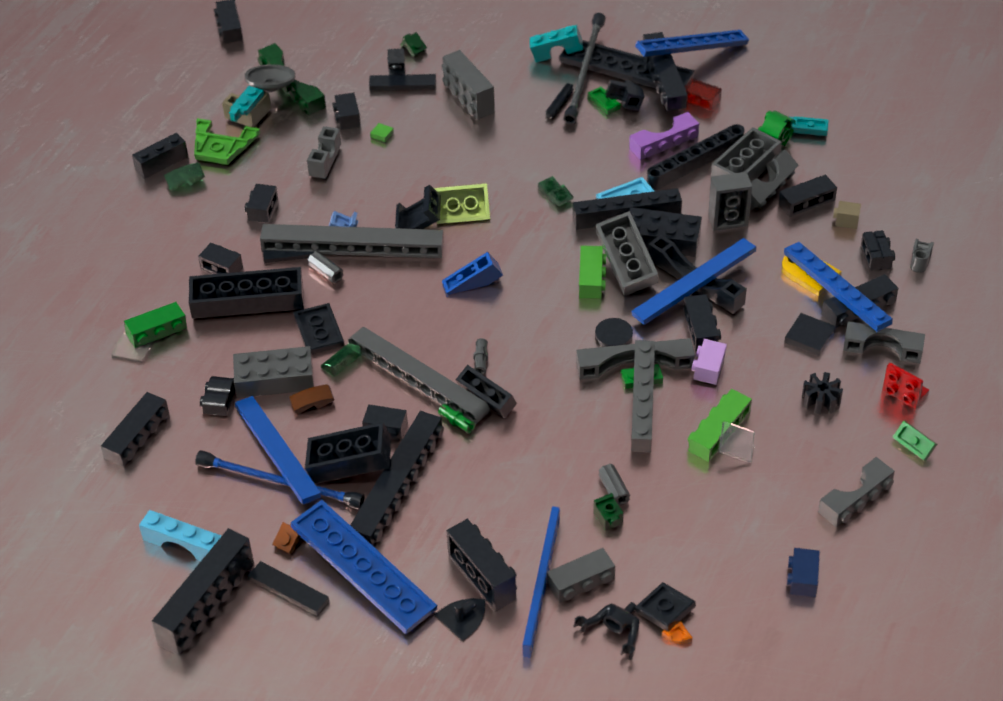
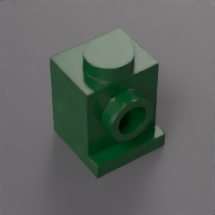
(608, 512)

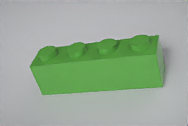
(731, 409)

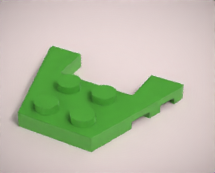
(219, 147)

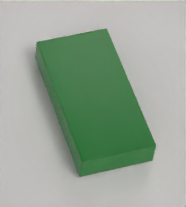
(607, 105)

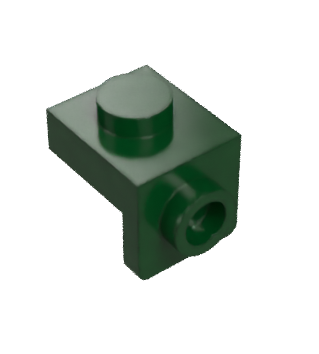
(413, 44)

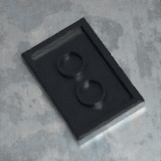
(319, 328)

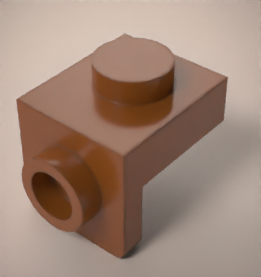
(286, 538)

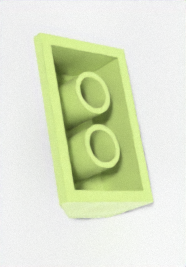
(464, 203)

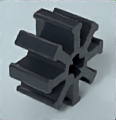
(822, 393)

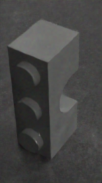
(321, 160)

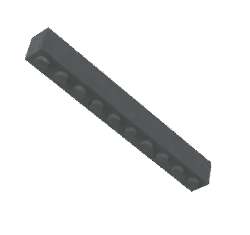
(353, 240)

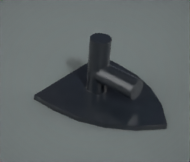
(462, 616)

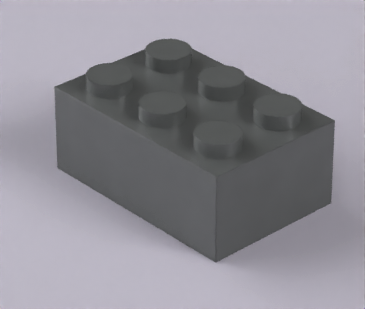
(729, 201)

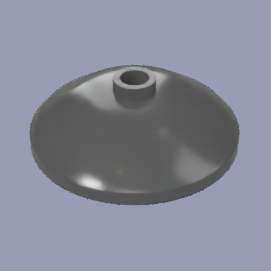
(270, 77)

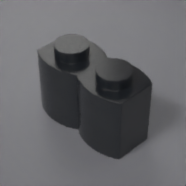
(218, 396)

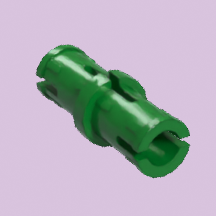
(456, 418)

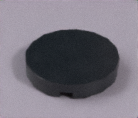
(613, 332)

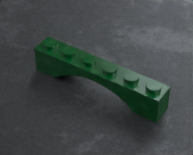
(307, 96)

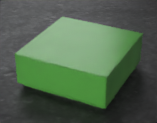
(381, 132)

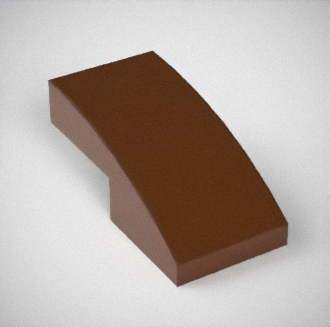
(317, 396)

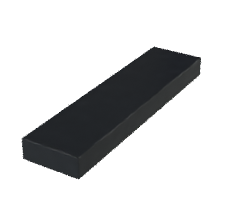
(402, 82)
(288, 588)

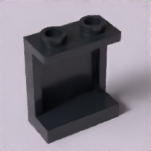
(421, 213)

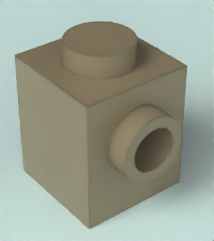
(847, 214)

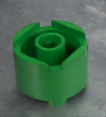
(778, 126)

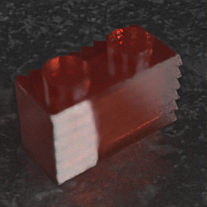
(703, 94)

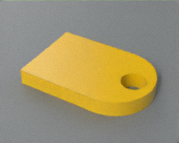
(800, 277)

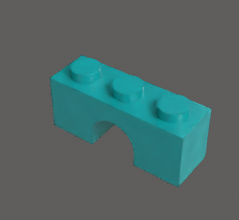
(566, 37)

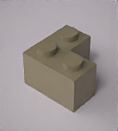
(254, 116)

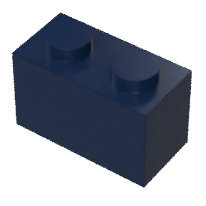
(804, 572)

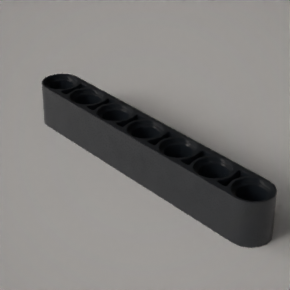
(693, 157)

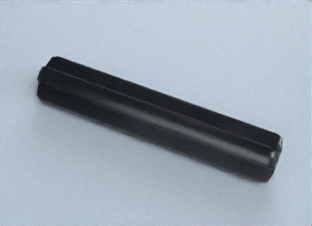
(559, 100)

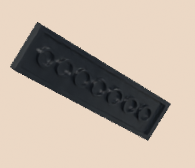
(619, 64)

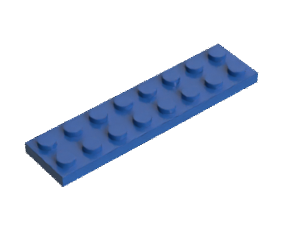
(364, 566)

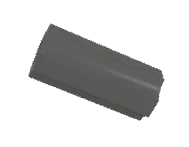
(325, 267)
(614, 483)

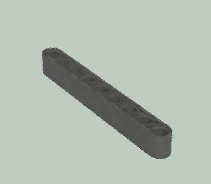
(419, 375)

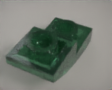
(187, 174)
(554, 191)

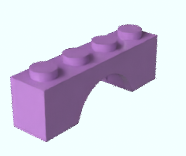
(647, 143)

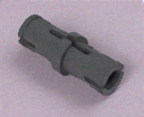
(480, 355)

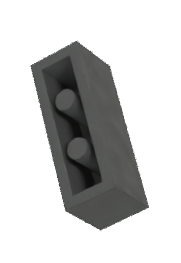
(581, 575)

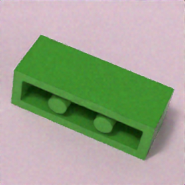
(592, 272)

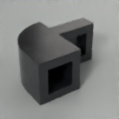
(396, 61)
(627, 92)

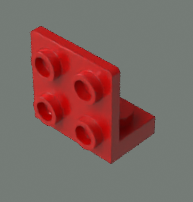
(904, 386)

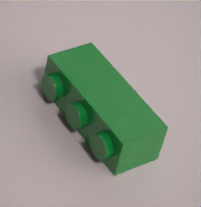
(155, 324)

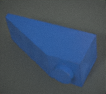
(473, 275)

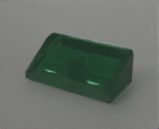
(342, 359)

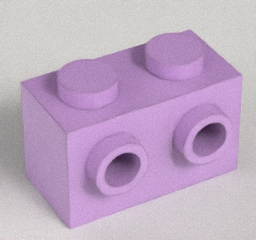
(709, 361)

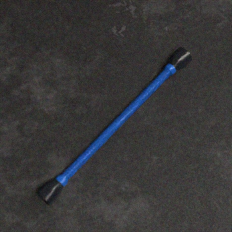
(208, 460)

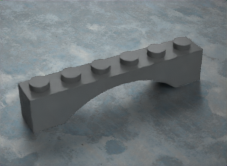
(596, 361)
(643, 396)

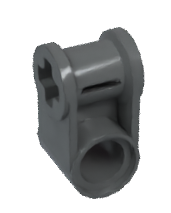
(920, 255)

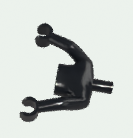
(616, 620)

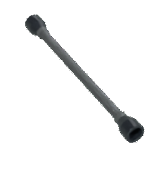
(571, 113)

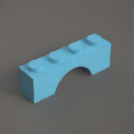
(160, 528)

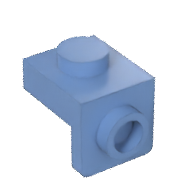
(339, 219)

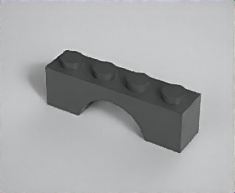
(779, 169)
(905, 343)
(840, 505)

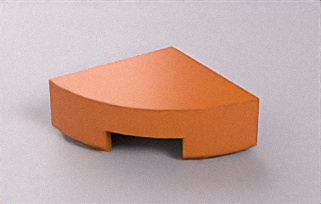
(678, 633)

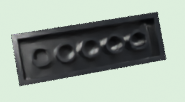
(246, 292)
(203, 592)

